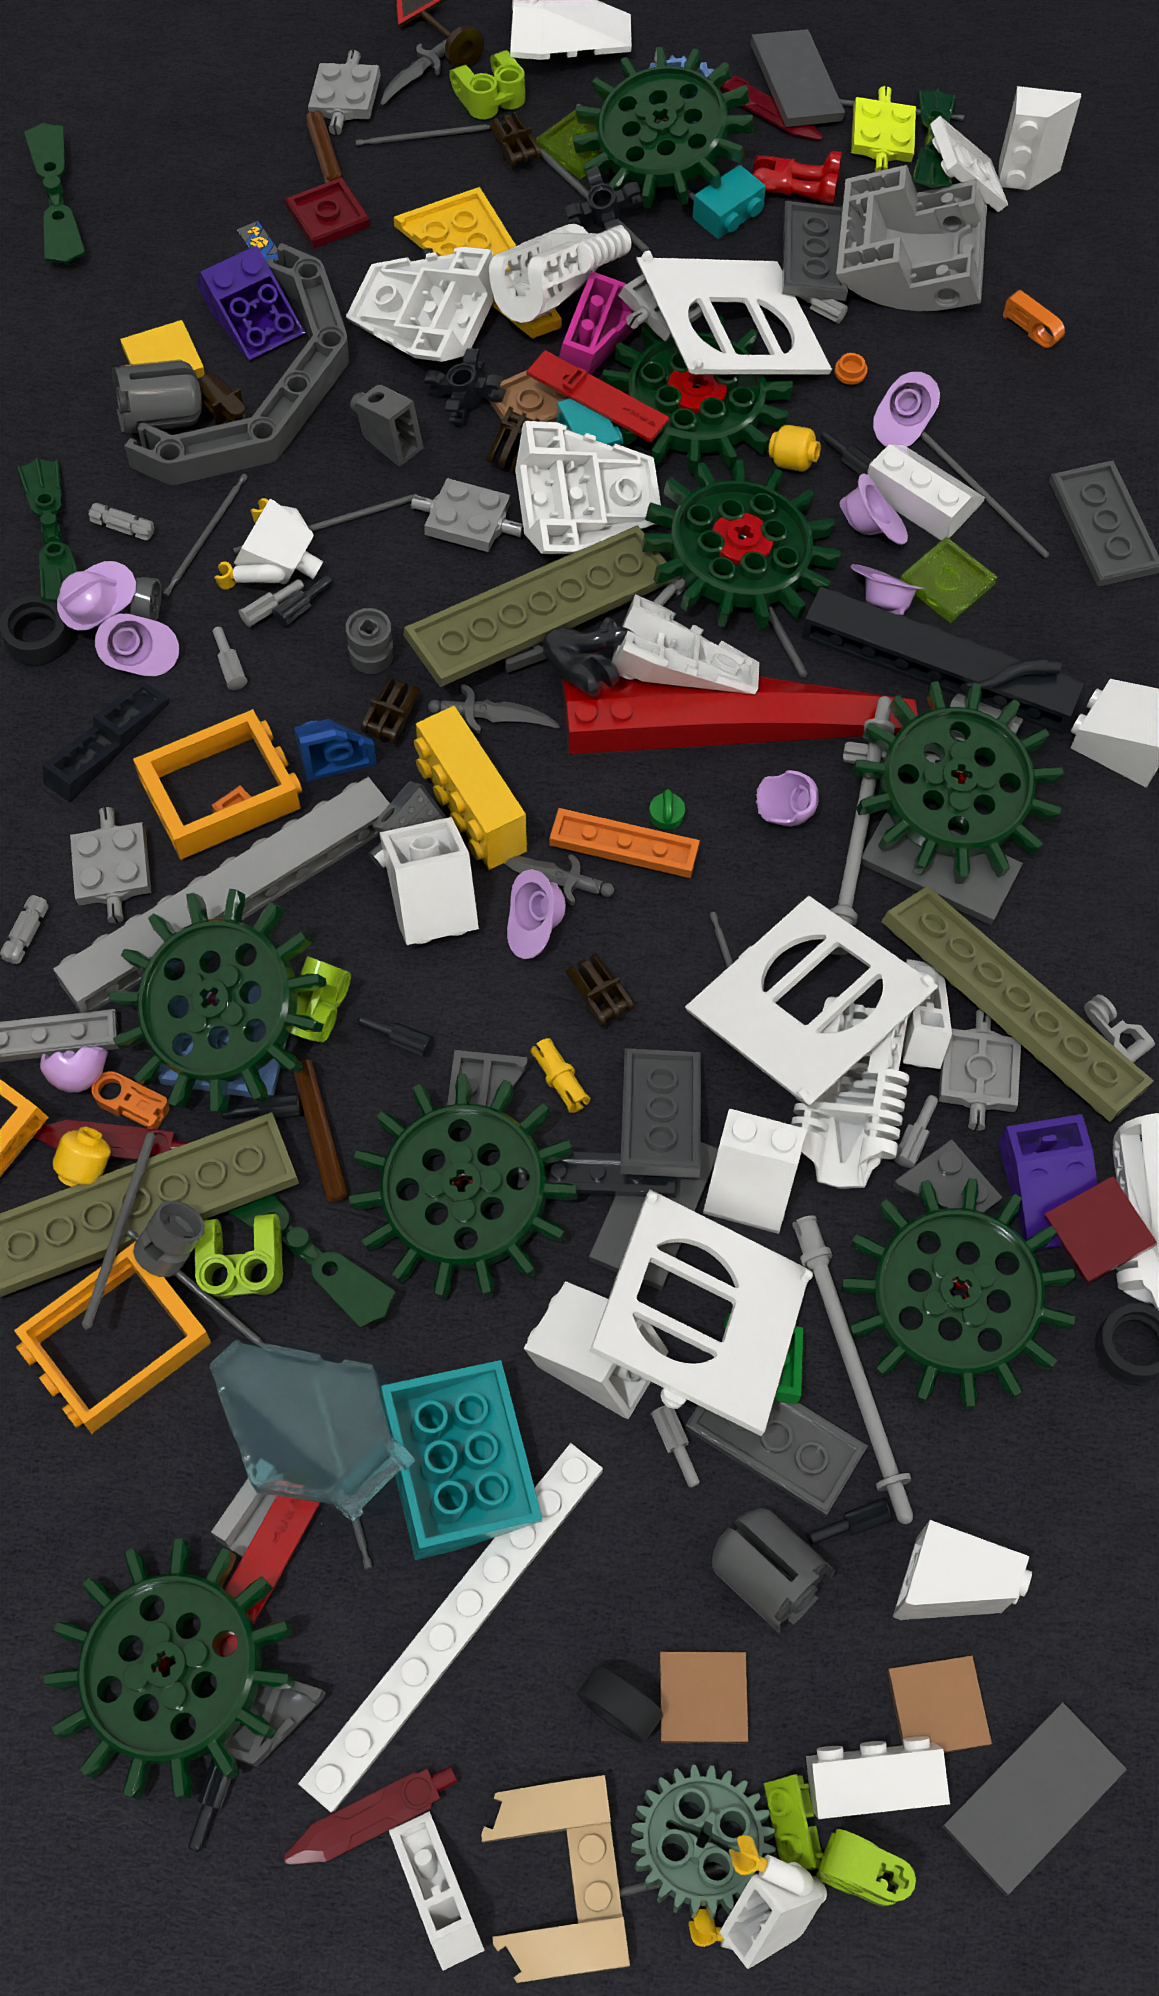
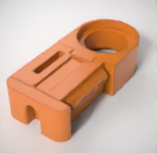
(1032, 318)
(133, 1101)

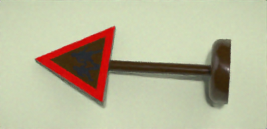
(462, 45)

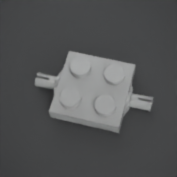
(345, 91)
(645, 308)
(467, 515)
(110, 864)
(981, 1071)

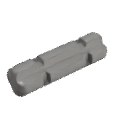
(121, 521)
(24, 929)

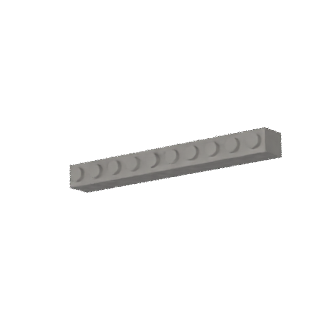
(261, 873)

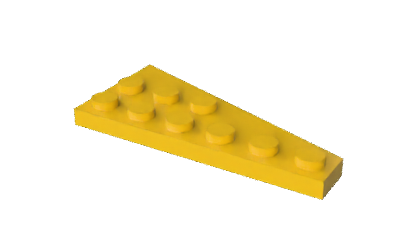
(472, 223)

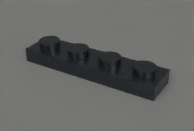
(600, 1175)

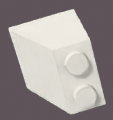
(1121, 730)
(430, 880)
(754, 1171)
(563, 1349)
(959, 1576)

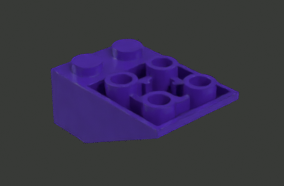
(249, 303)
(1047, 1167)

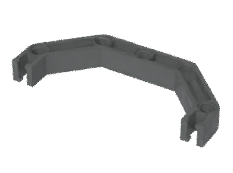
(285, 409)

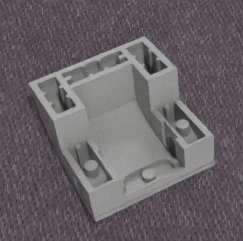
(911, 245)

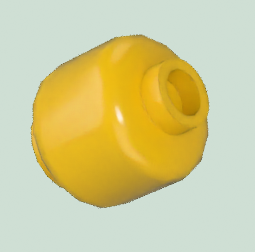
(794, 448)
(81, 1157)

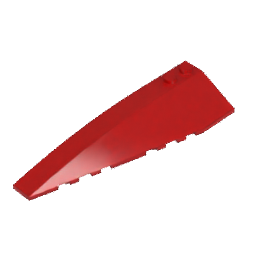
(672, 716)

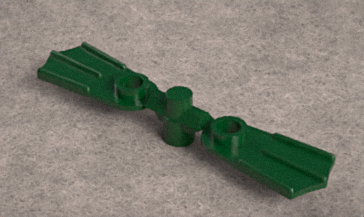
(47, 151)
(928, 165)
(43, 483)
(351, 1287)

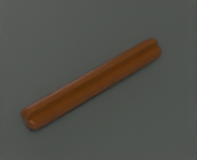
(320, 1133)

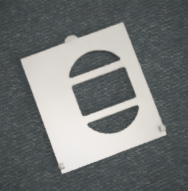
(682, 282)
(776, 1041)
(765, 1308)

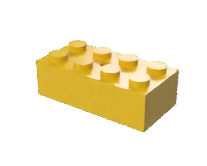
(470, 788)

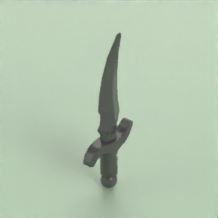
(426, 59)
(492, 711)
(569, 879)

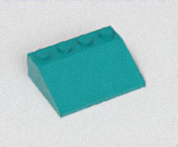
(468, 1459)

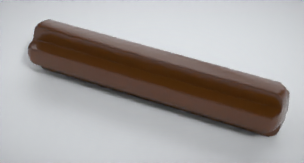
(323, 146)

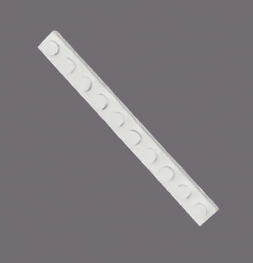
(446, 1634)

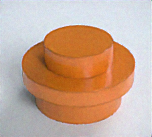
(851, 369)

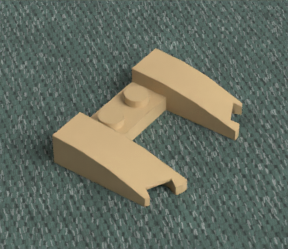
(600, 1935)

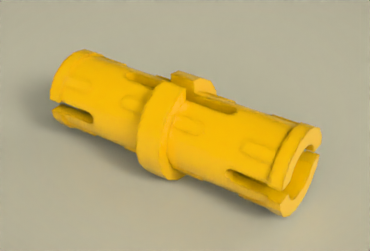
(560, 1075)

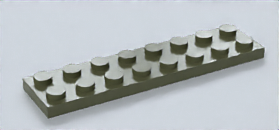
(534, 605)
(1018, 1002)
(79, 1221)

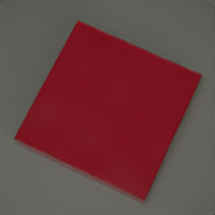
(327, 212)
(1100, 1230)

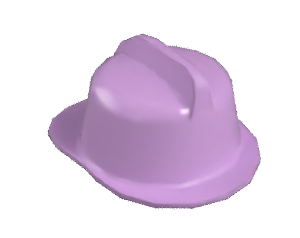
(906, 409)
(871, 512)
(886, 591)
(95, 594)
(136, 645)
(533, 913)

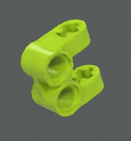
(484, 93)
(323, 1002)
(239, 1266)
(854, 1865)

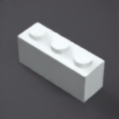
(877, 1778)

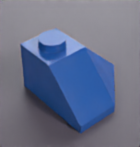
(332, 749)

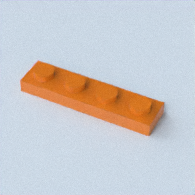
(624, 842)

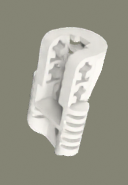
(551, 268)
(855, 1117)
(1139, 1178)

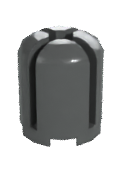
(157, 394)
(769, 1567)

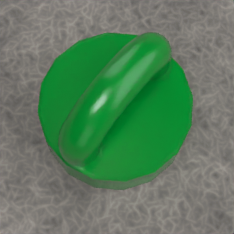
(667, 811)

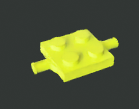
(883, 129)

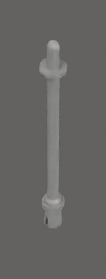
(857, 841)
(816, 1258)

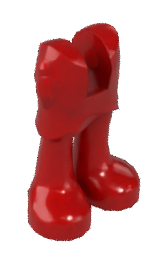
(814, 181)

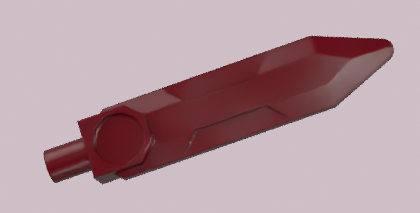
(765, 107)
(124, 1141)
(370, 1817)

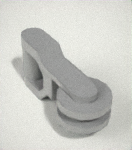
(1102, 1012)

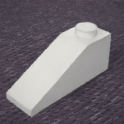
(929, 1024)
(436, 1891)

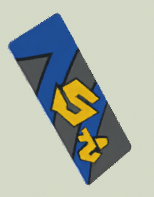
(255, 235)

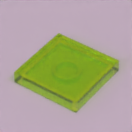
(559, 144)
(949, 579)

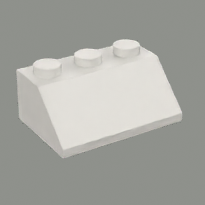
(1036, 136)
(923, 491)

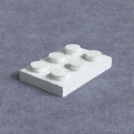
(967, 163)

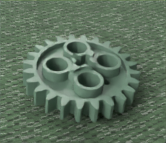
(686, 1878)

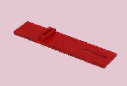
(597, 396)
(269, 1552)

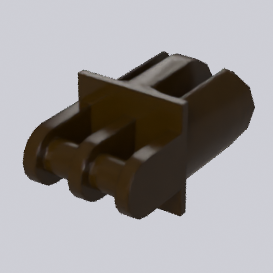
(515, 139)
(221, 399)
(512, 436)
(390, 710)
(598, 988)

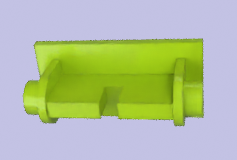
(789, 1807)

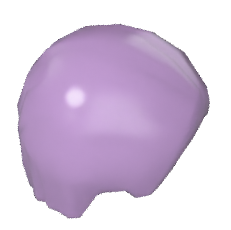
(787, 798)
(74, 1071)

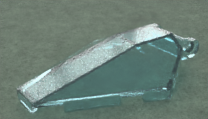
(308, 1425)

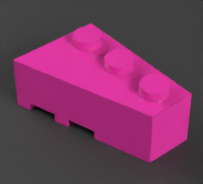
(596, 324)

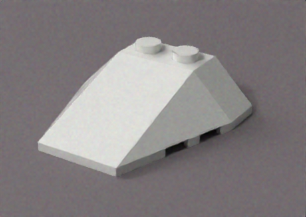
(568, 27)
(427, 304)
(580, 488)
(679, 656)

